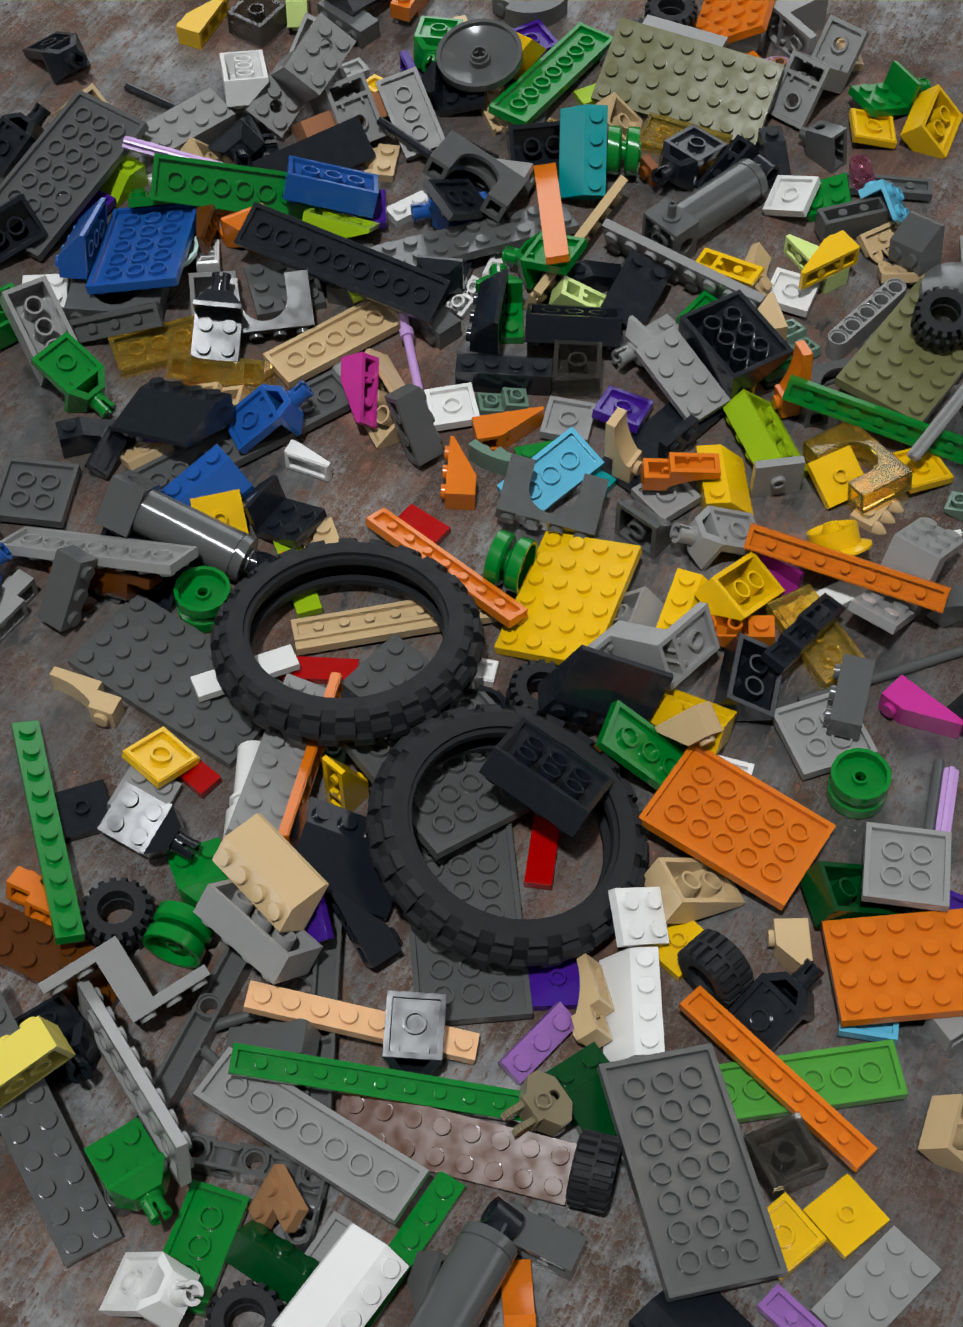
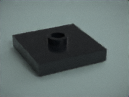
(82, 809)

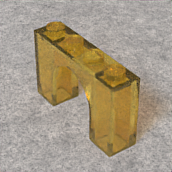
(229, 373)
(881, 484)

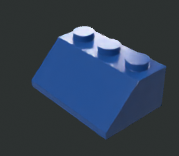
(206, 476)

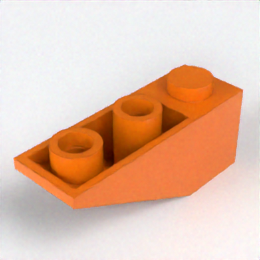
(506, 427)
(460, 479)
(756, 626)

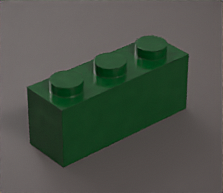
(269, 1260)

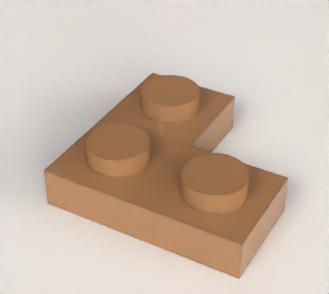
(278, 1200)

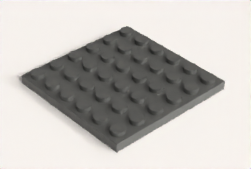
(454, 799)

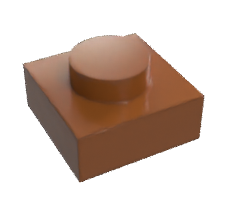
(646, 167)

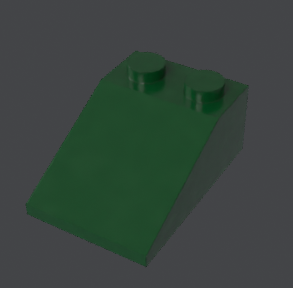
(835, 893)
(582, 1084)

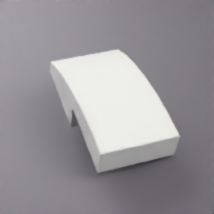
(462, 303)

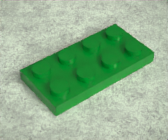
(637, 745)
(205, 1234)

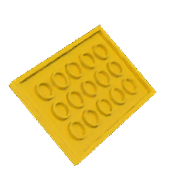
(569, 596)

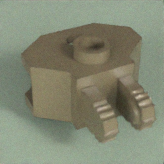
(539, 1106)

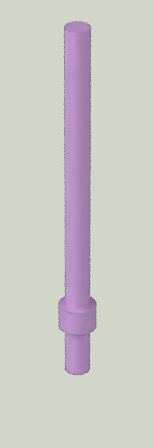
(407, 335)

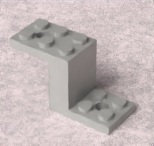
(794, 25)
(823, 70)
(301, 75)
(349, 98)
(916, 550)
(667, 650)
(124, 980)

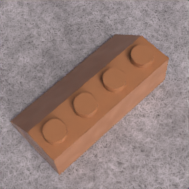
(325, 120)

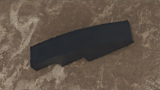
(802, 633)

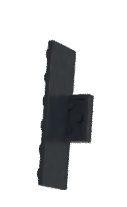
(338, 145)
(664, 434)

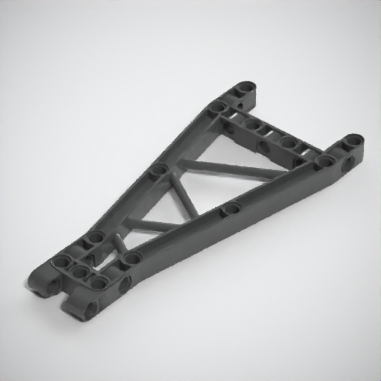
(193, 1045)

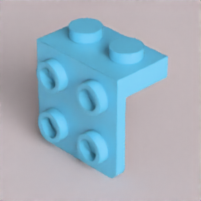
(891, 194)

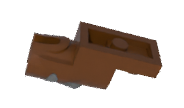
(121, 584)

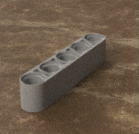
(864, 319)

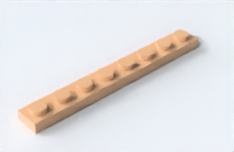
(344, 1018)

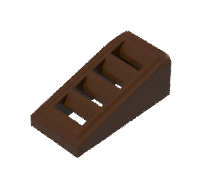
(206, 226)

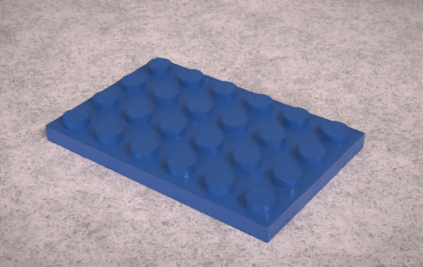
(143, 248)

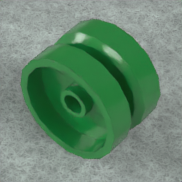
(623, 150)
(509, 560)
(199, 596)
(858, 783)
(177, 935)

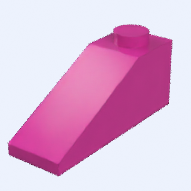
(360, 385)
(917, 709)

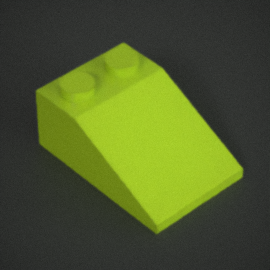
(339, 224)

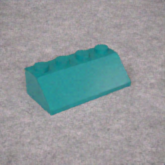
(583, 152)

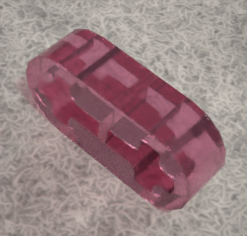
(857, 173)

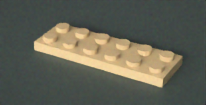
(332, 339)

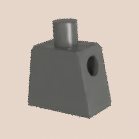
(825, 144)

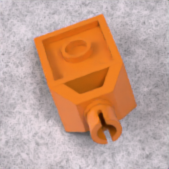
(230, 224)

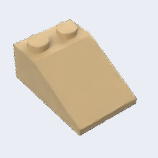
(691, 889)

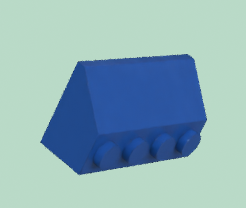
(330, 187)
(83, 243)

